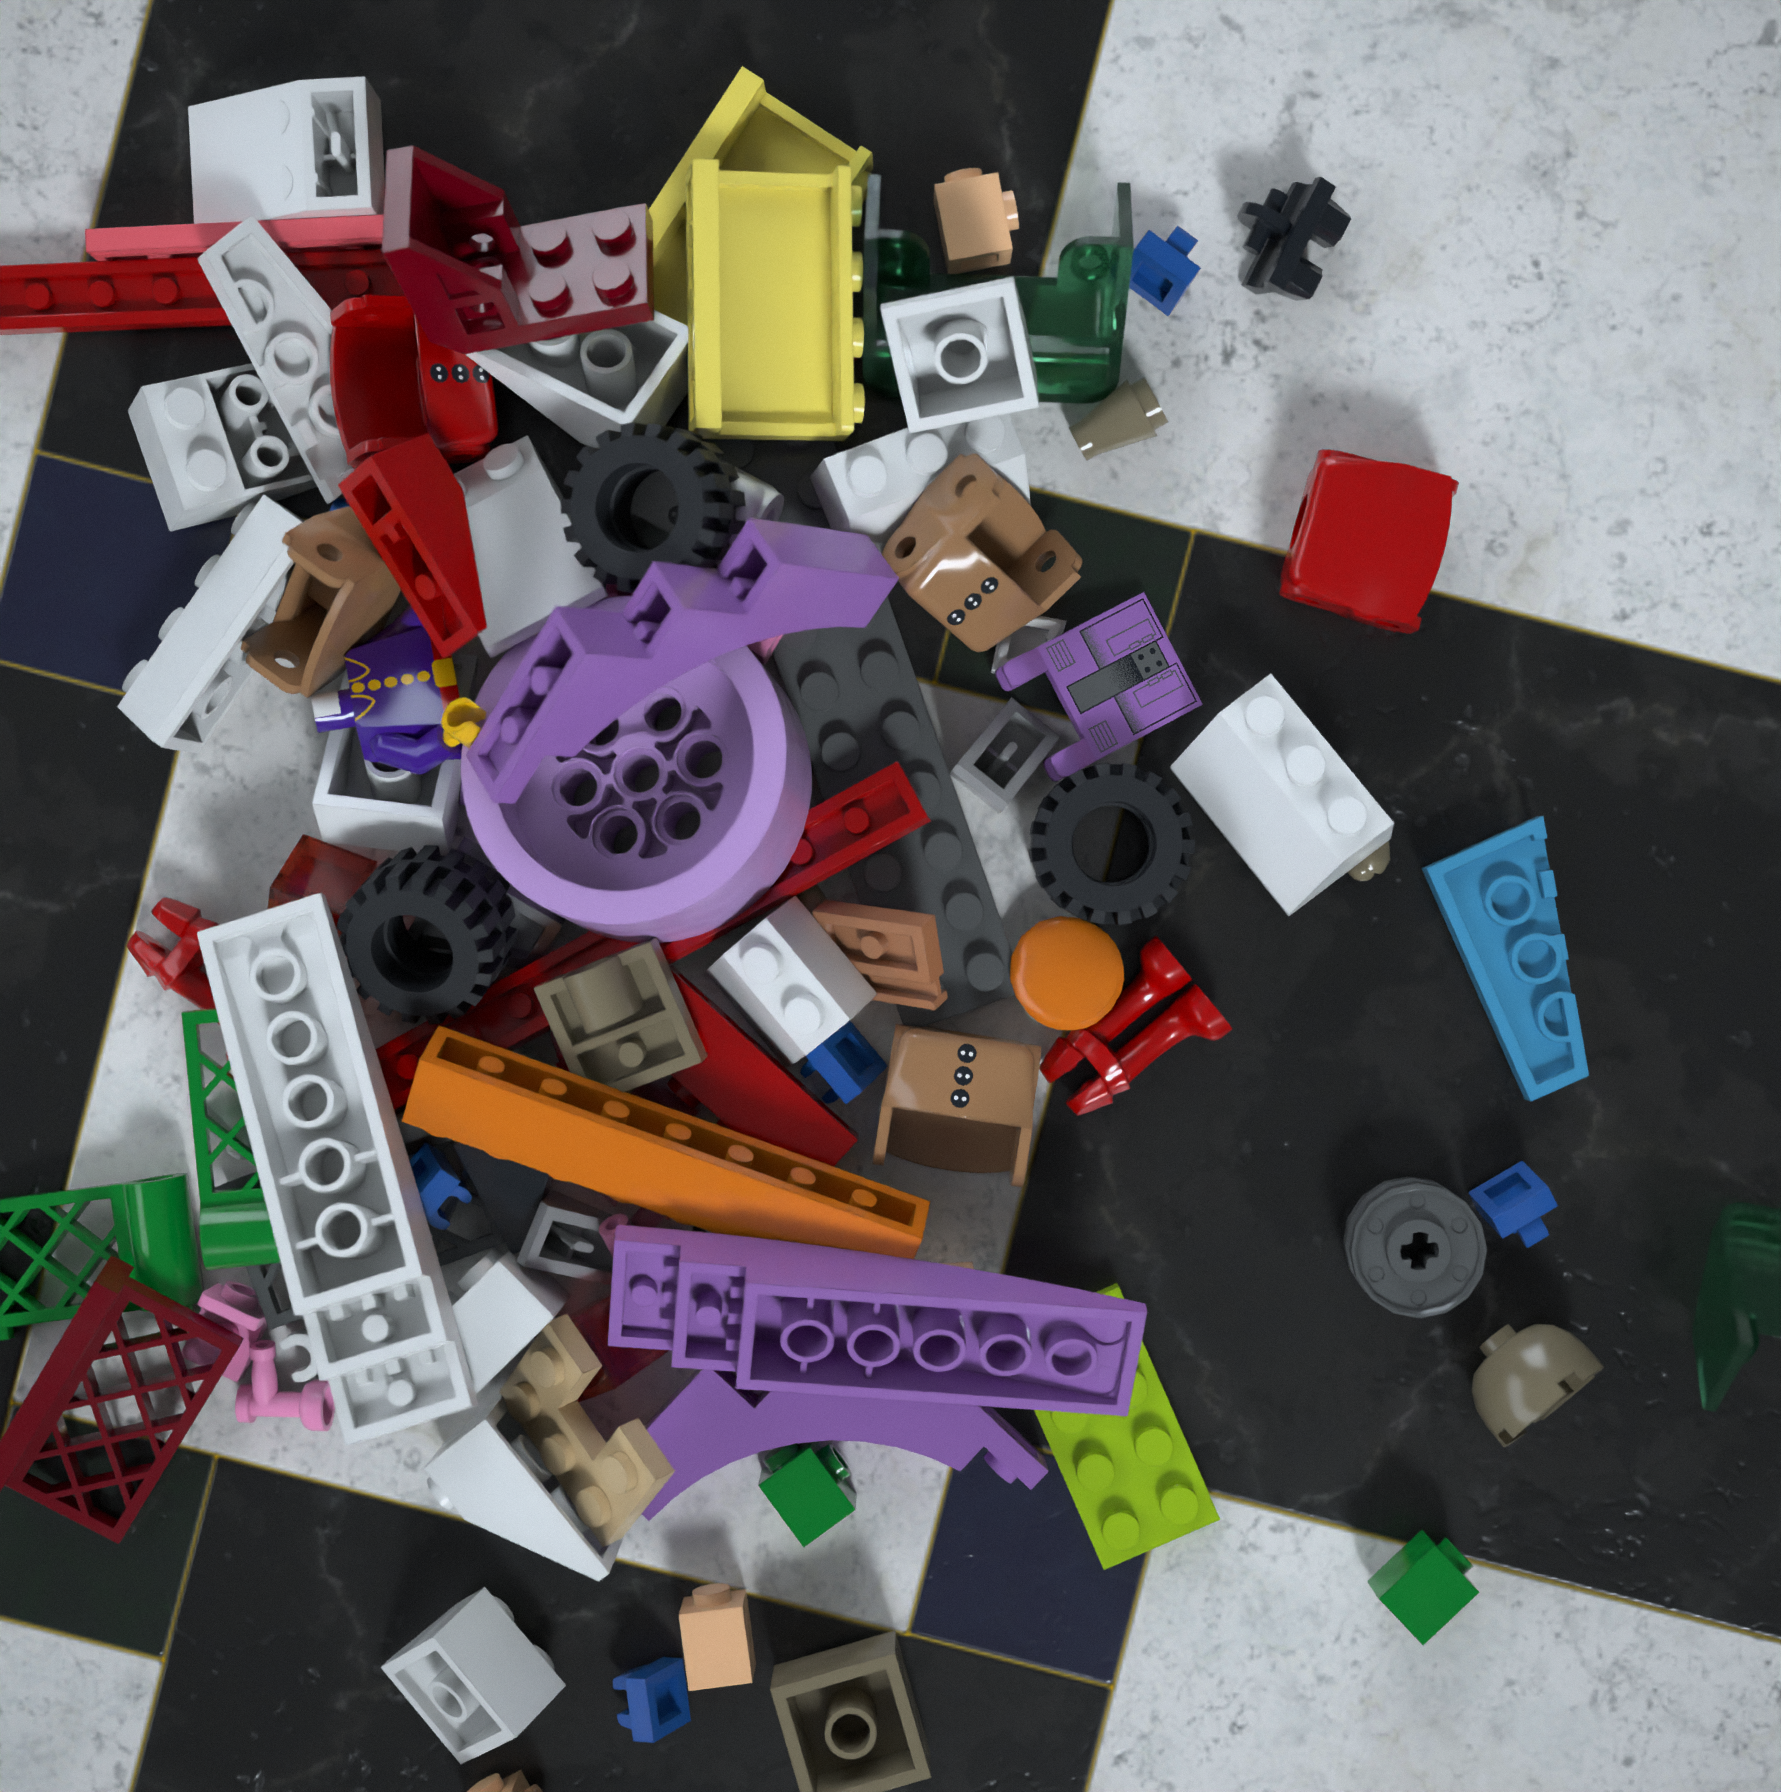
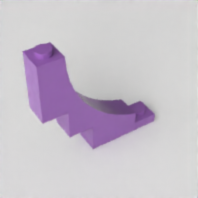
(601, 662)
(716, 1424)

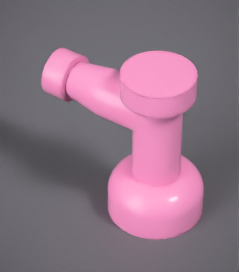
(262, 1398)

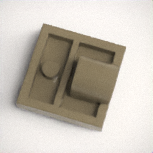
(622, 1019)

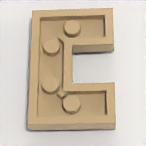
(604, 1480)

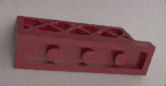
(72, 1364)

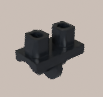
(1281, 233)

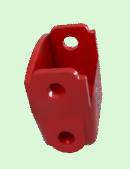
(400, 385)
(1368, 539)

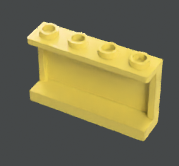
(745, 134)
(772, 304)

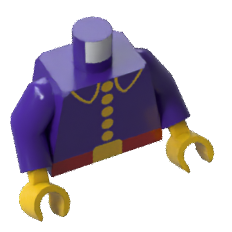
(401, 700)

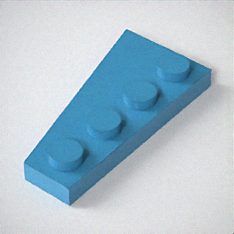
(1511, 942)

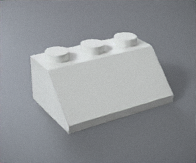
(881, 480)
(1281, 795)

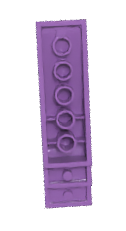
(871, 1324)

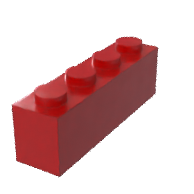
(753, 1089)

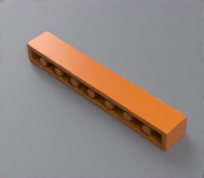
(651, 1152)

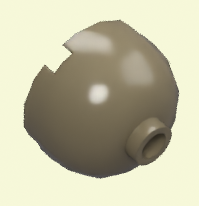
(1529, 1377)

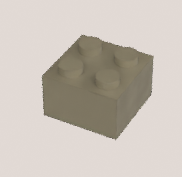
(851, 1718)

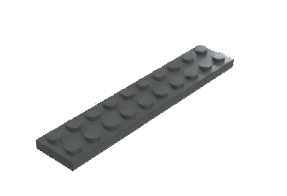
(862, 716)

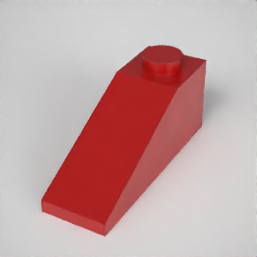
(423, 535)

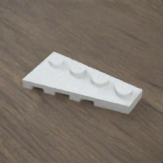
(287, 340)

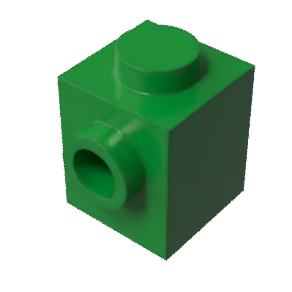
(808, 1488)
(1424, 1585)

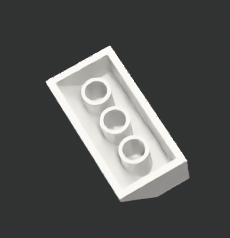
(200, 663)

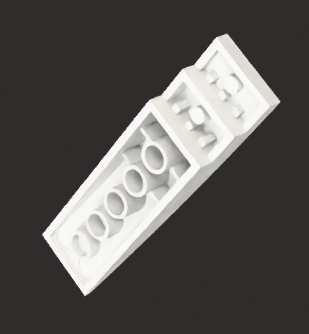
(335, 1171)

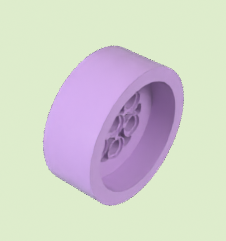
(662, 885)

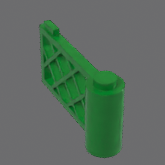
(235, 1220)
(151, 1231)

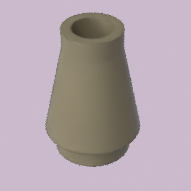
(1119, 420)

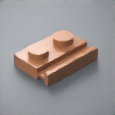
(890, 949)

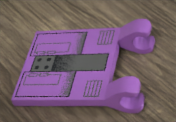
(1112, 679)

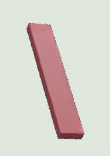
(193, 240)

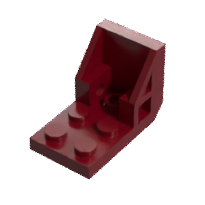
(499, 284)

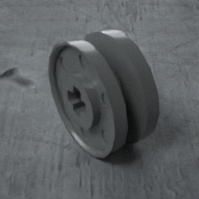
(1440, 1273)

